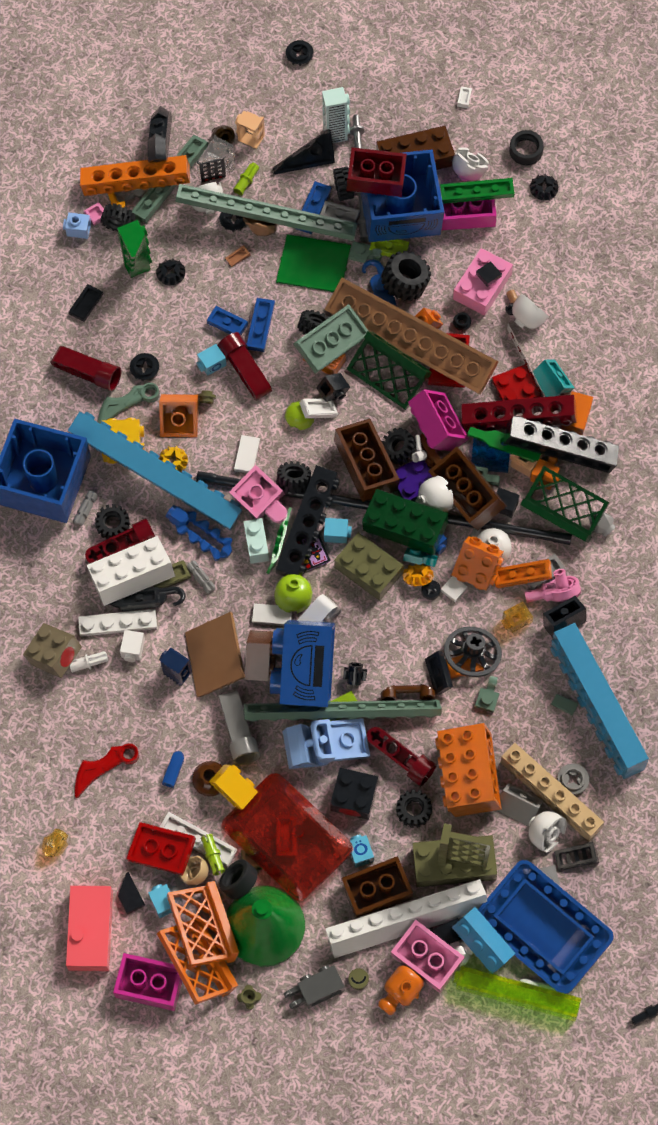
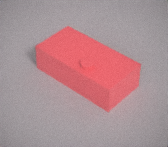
(89, 928)

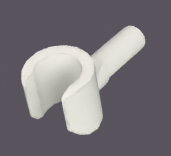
(420, 454)

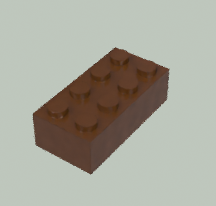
(430, 139)
(366, 459)
(470, 489)

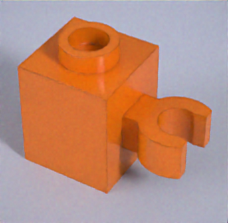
(547, 478)

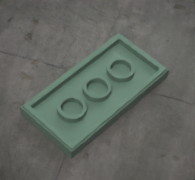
(331, 339)

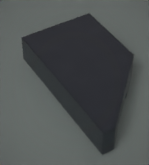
(130, 895)

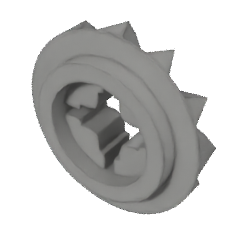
(574, 770)

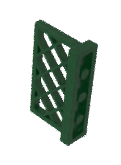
(393, 354)
(558, 519)

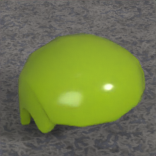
(296, 418)

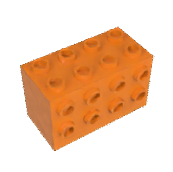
(468, 770)

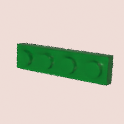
(477, 190)

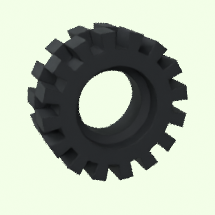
(340, 180)
(116, 216)
(310, 320)
(406, 451)
(293, 477)
(109, 512)
(417, 797)

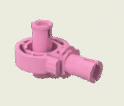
(558, 590)

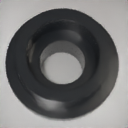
(462, 316)

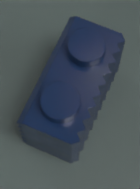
(175, 666)

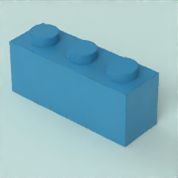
(483, 940)

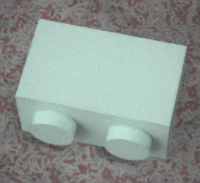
(256, 541)

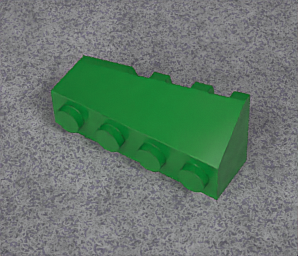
(134, 248)

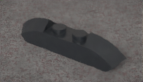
(159, 135)

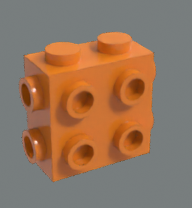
(478, 563)

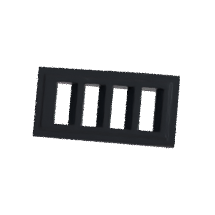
(585, 862)

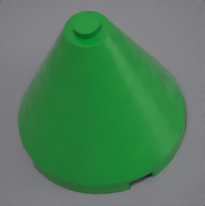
(266, 926)

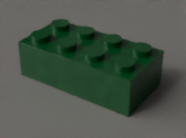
(405, 522)

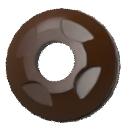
(200, 784)

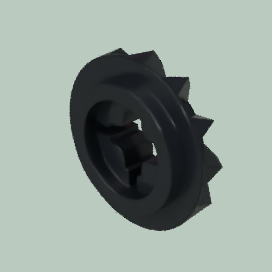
(297, 46)
(537, 190)
(226, 222)
(170, 279)
(138, 361)

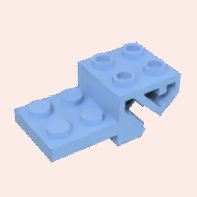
(325, 742)

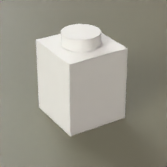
(132, 645)

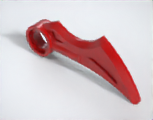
(91, 770)

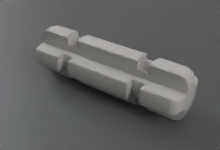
(85, 508)
(201, 577)

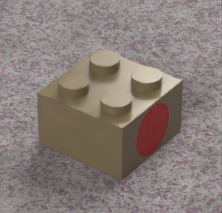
(52, 650)

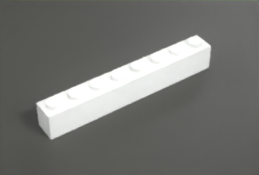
(395, 921)

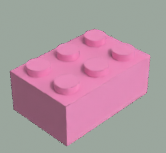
(473, 292)

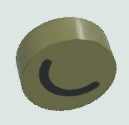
(358, 979)

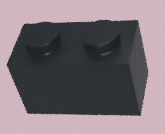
(563, 615)

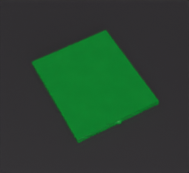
(313, 263)

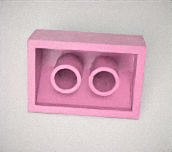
(427, 956)

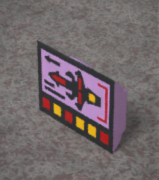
(319, 555)

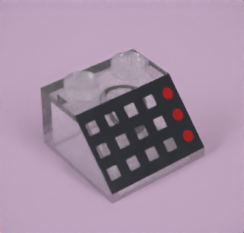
(216, 160)

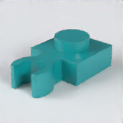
(418, 557)

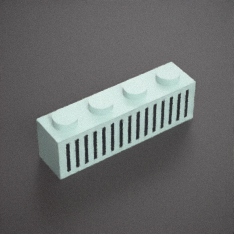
(336, 113)

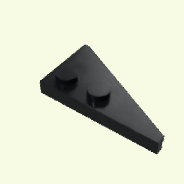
(313, 154)

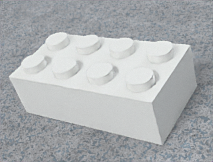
(131, 570)

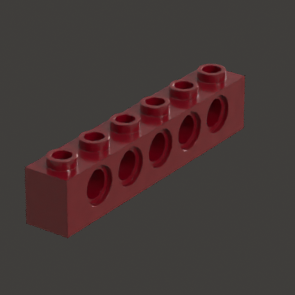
(528, 407)

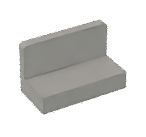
(519, 804)

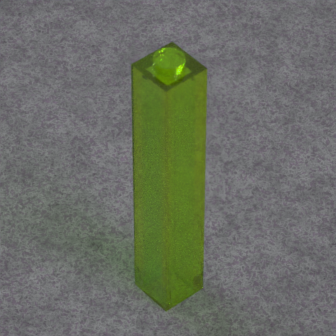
(517, 993)

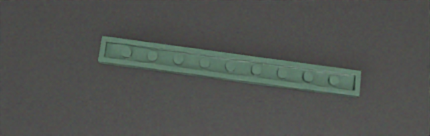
(266, 212)
(348, 710)

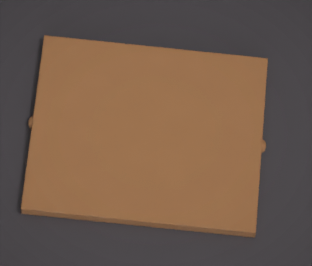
(214, 654)

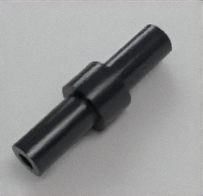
(649, 1012)

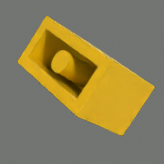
(233, 786)

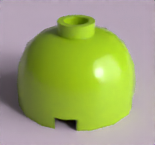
(293, 593)

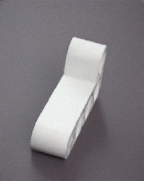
(321, 610)

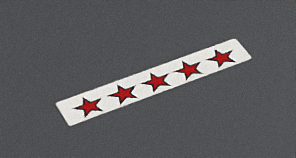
(524, 359)

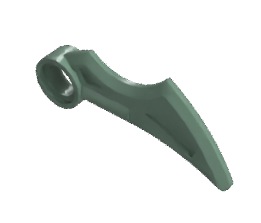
(113, 406)

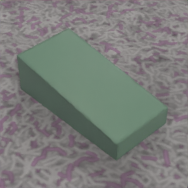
(564, 704)

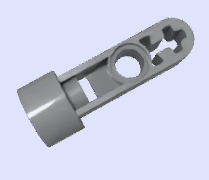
(243, 746)

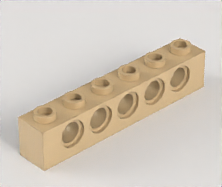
(552, 792)

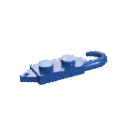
(376, 284)

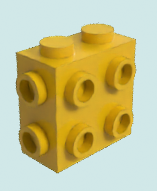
(130, 427)

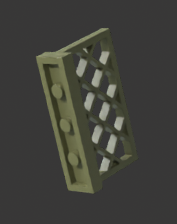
(463, 848)

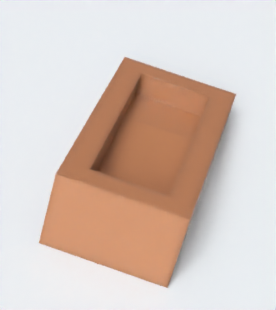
(237, 256)

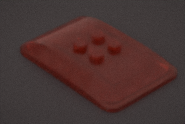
(288, 837)

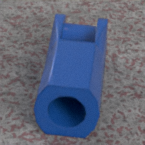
(173, 769)

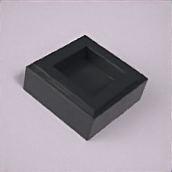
(488, 273)

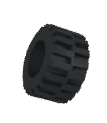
(399, 285)

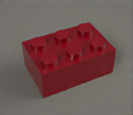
(376, 172)

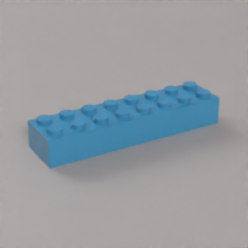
(599, 701)

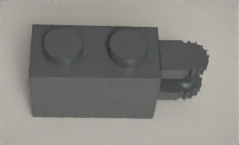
(316, 987)

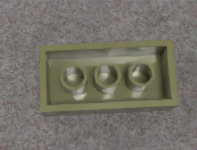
(431, 874)

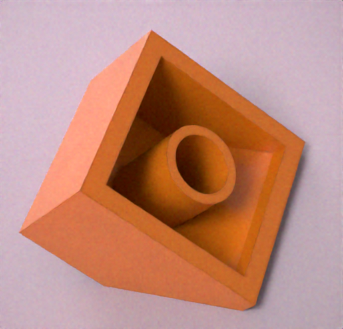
(178, 415)

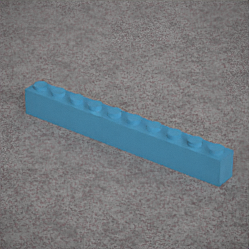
(156, 471)

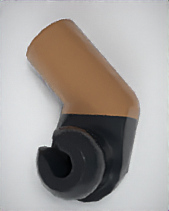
(512, 296)

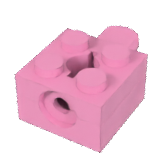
(260, 496)

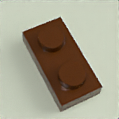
(432, 456)

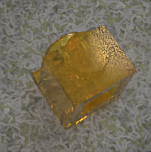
(520, 612)

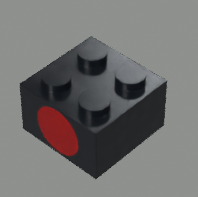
(354, 793)

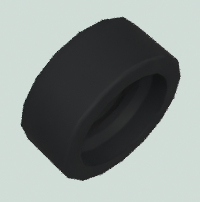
(526, 159)
(238, 879)

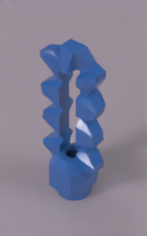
(181, 519)

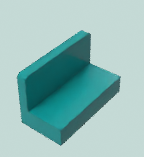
(552, 378)

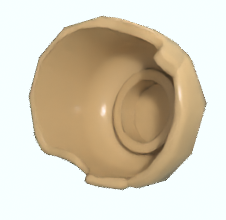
(195, 871)

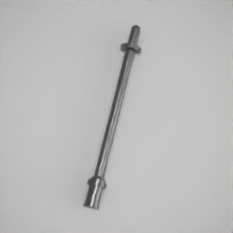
(357, 131)

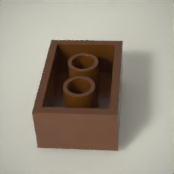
(377, 887)

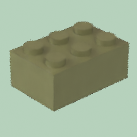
(368, 566)

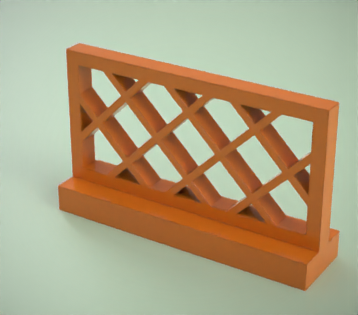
(219, 920)
(218, 972)

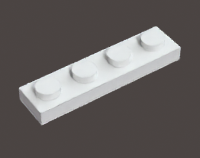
(117, 622)

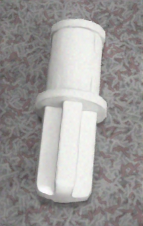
(88, 661)

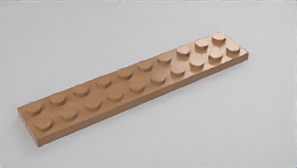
(415, 337)

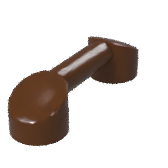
(425, 691)

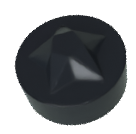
(431, 590)

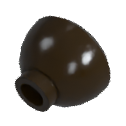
(224, 132)

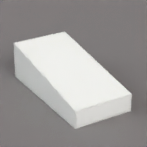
(464, 97)

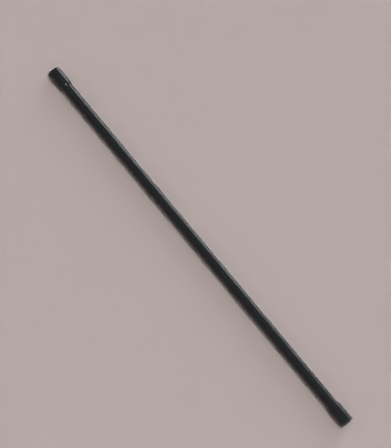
(556, 537)

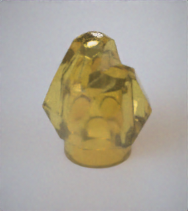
(54, 843)

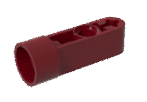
(236, 352)
(87, 368)
(138, 533)
(416, 766)

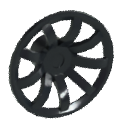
(473, 648)

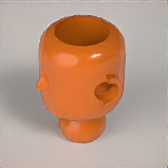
(401, 988)

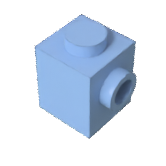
(77, 225)

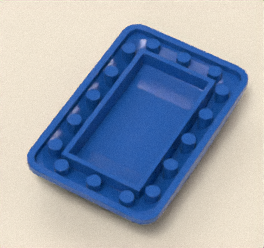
(546, 926)

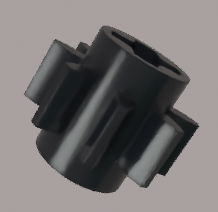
(355, 673)

